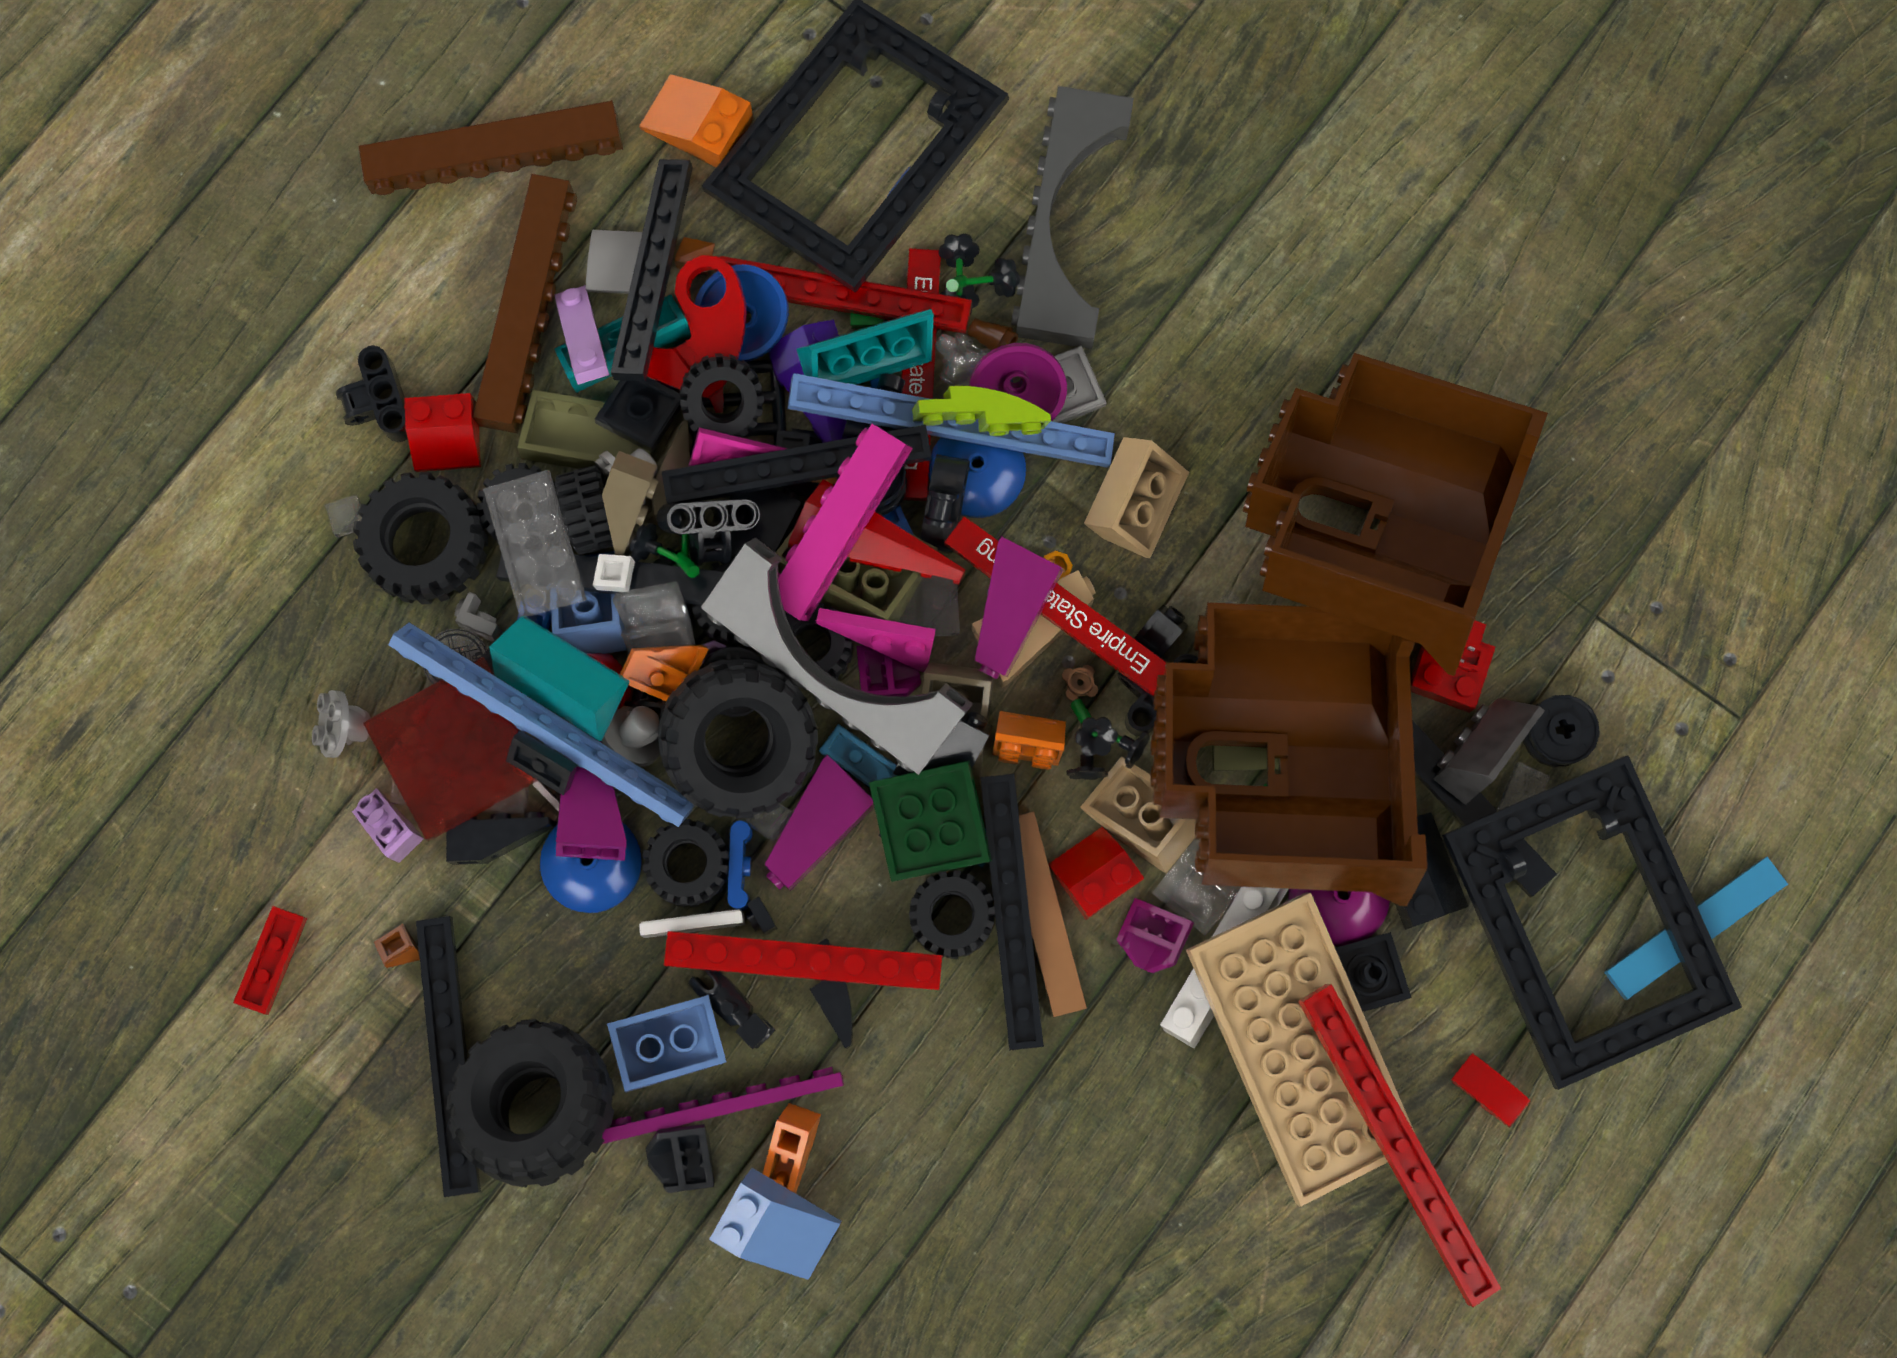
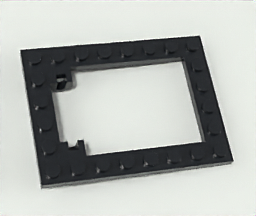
(856, 35)
(1622, 806)

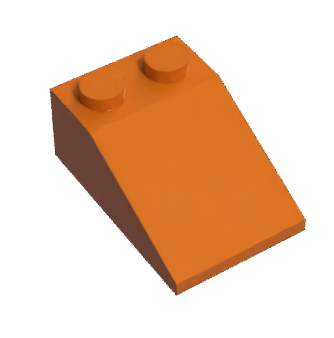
(698, 118)

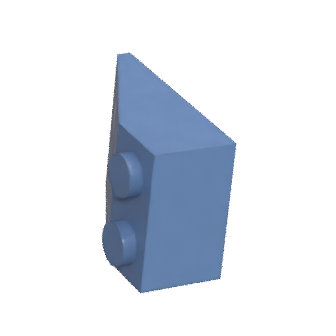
(591, 624)
(666, 1043)
(774, 1227)

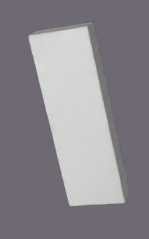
(692, 923)

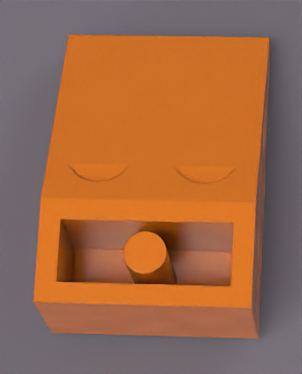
(1029, 740)

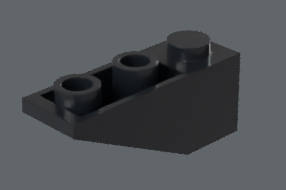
(491, 838)

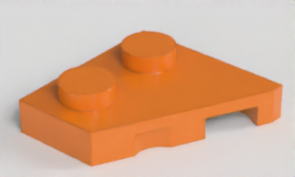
(662, 668)

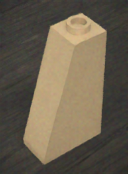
(1044, 631)

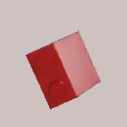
(442, 432)
(1095, 872)

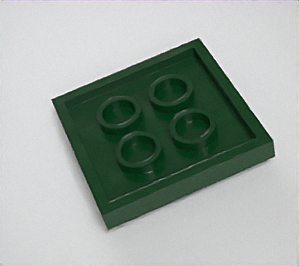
(930, 821)

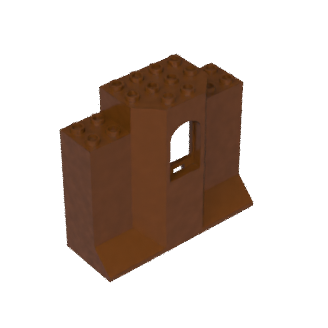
(1422, 459)
(1337, 718)

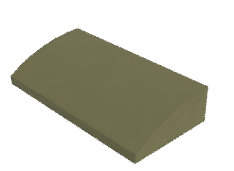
(564, 432)

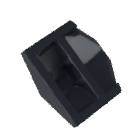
(681, 1158)

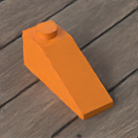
(791, 1146)

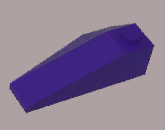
(786, 362)

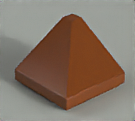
(691, 249)
(397, 947)

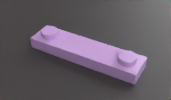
(581, 335)

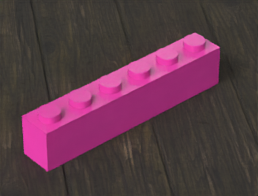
(840, 520)

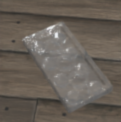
(534, 544)

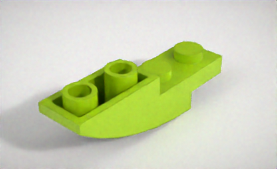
(994, 409)

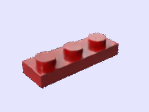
(270, 960)

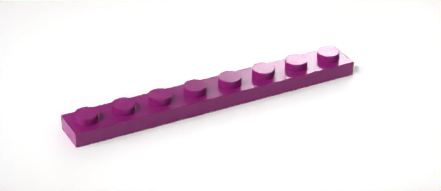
(723, 1104)

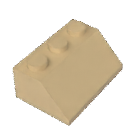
(1137, 496)

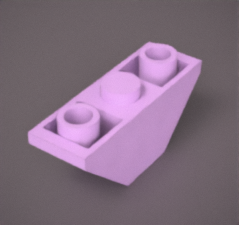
(387, 826)

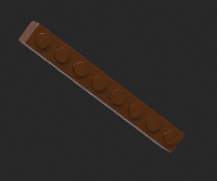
(490, 148)
(524, 304)

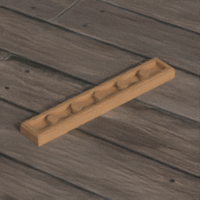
(1048, 925)

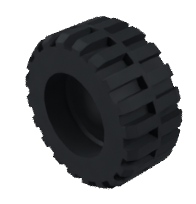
(394, 506)

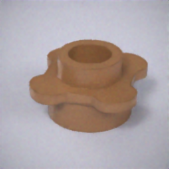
(1073, 689)

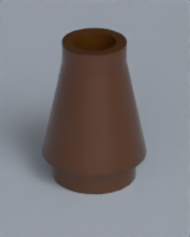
(991, 334)

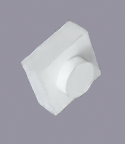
(613, 573)

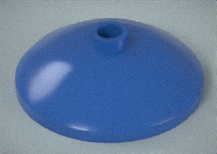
(764, 302)
(991, 486)
(592, 886)

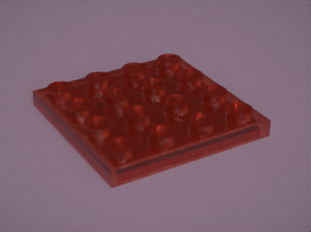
(447, 755)

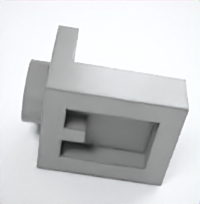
(482, 624)

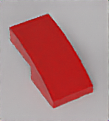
(1490, 1090)

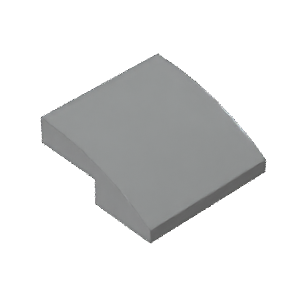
(611, 260)

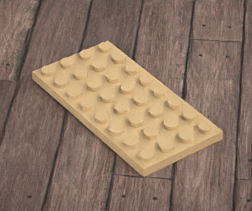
(1254, 988)

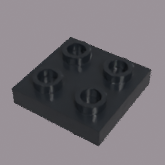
(1374, 971)

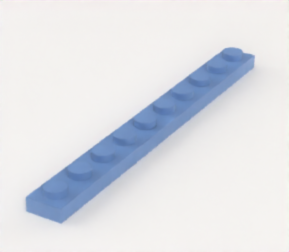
(895, 411)
(541, 723)

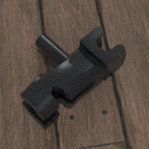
(734, 1008)

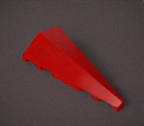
(885, 545)

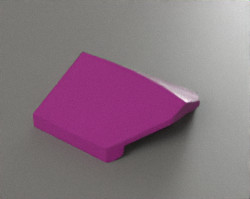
(885, 675)
(1153, 936)

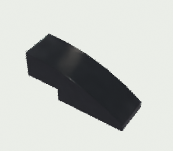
(836, 1004)

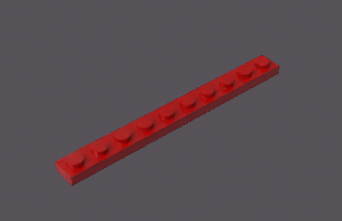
(1399, 1145)

